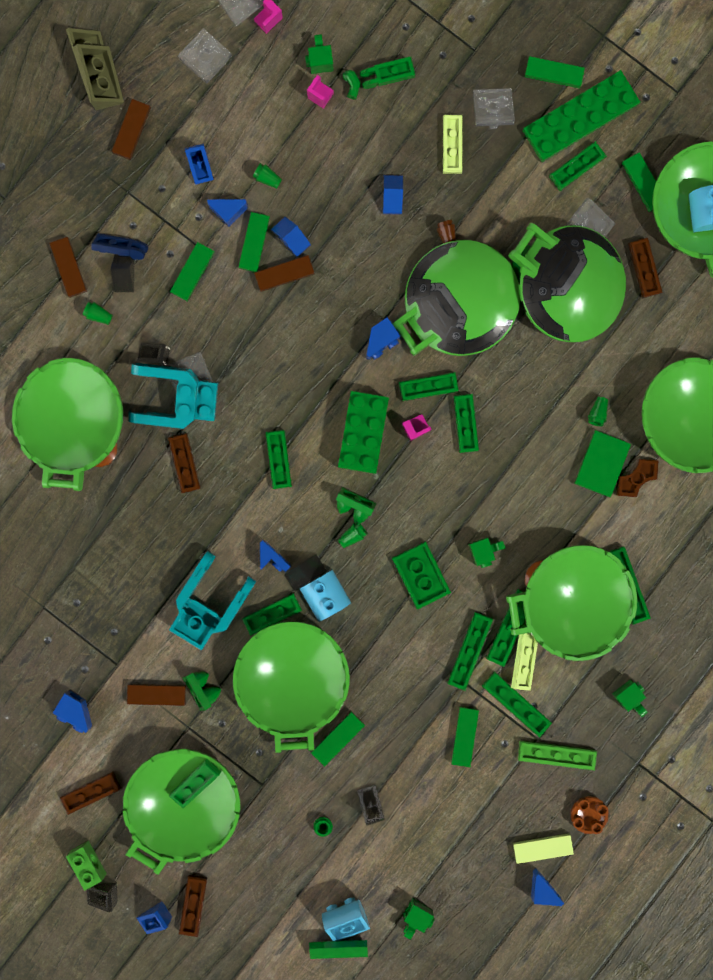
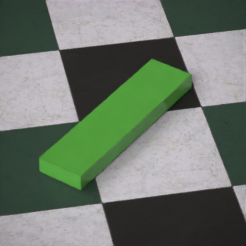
(557, 755)

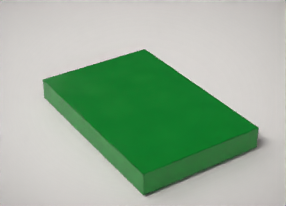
(602, 464)
(421, 575)

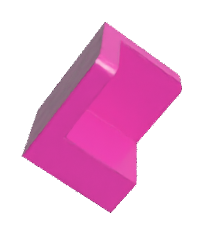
(268, 16)
(319, 92)
(416, 427)

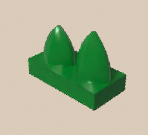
(362, 506)
(204, 697)

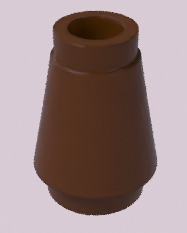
(446, 231)

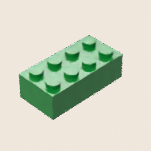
(363, 432)

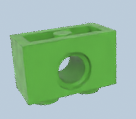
(86, 865)

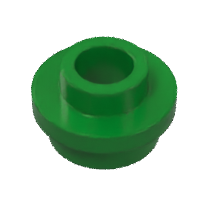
(323, 832)

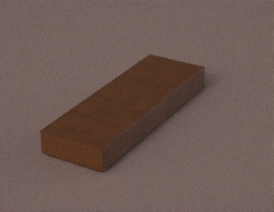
(131, 129)
(68, 267)
(645, 268)
(284, 273)
(184, 463)
(156, 694)
(90, 792)
(193, 905)

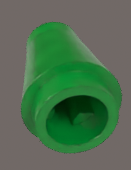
(267, 176)
(97, 313)
(598, 413)
(352, 535)

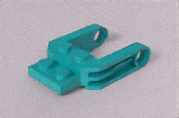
(193, 397)
(195, 620)

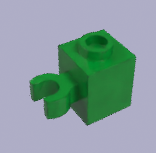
(319, 57)
(483, 551)
(630, 696)
(417, 917)

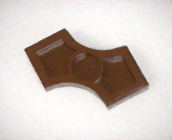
(631, 483)

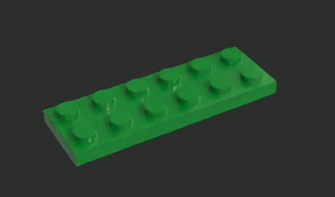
(581, 116)

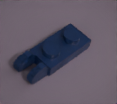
(120, 246)

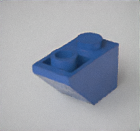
(381, 337)
(74, 711)

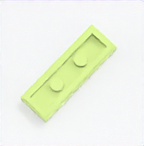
(452, 144)
(524, 662)
(543, 848)

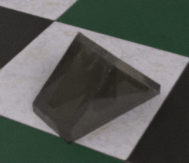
(123, 273)
(153, 353)
(305, 572)
(371, 805)
(103, 896)

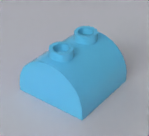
(702, 208)
(325, 595)
(345, 920)

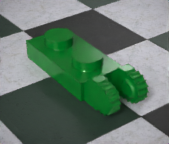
(389, 72)

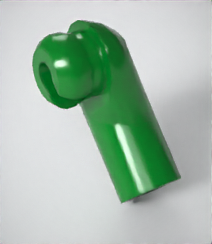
(351, 77)

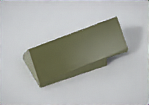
(96, 68)

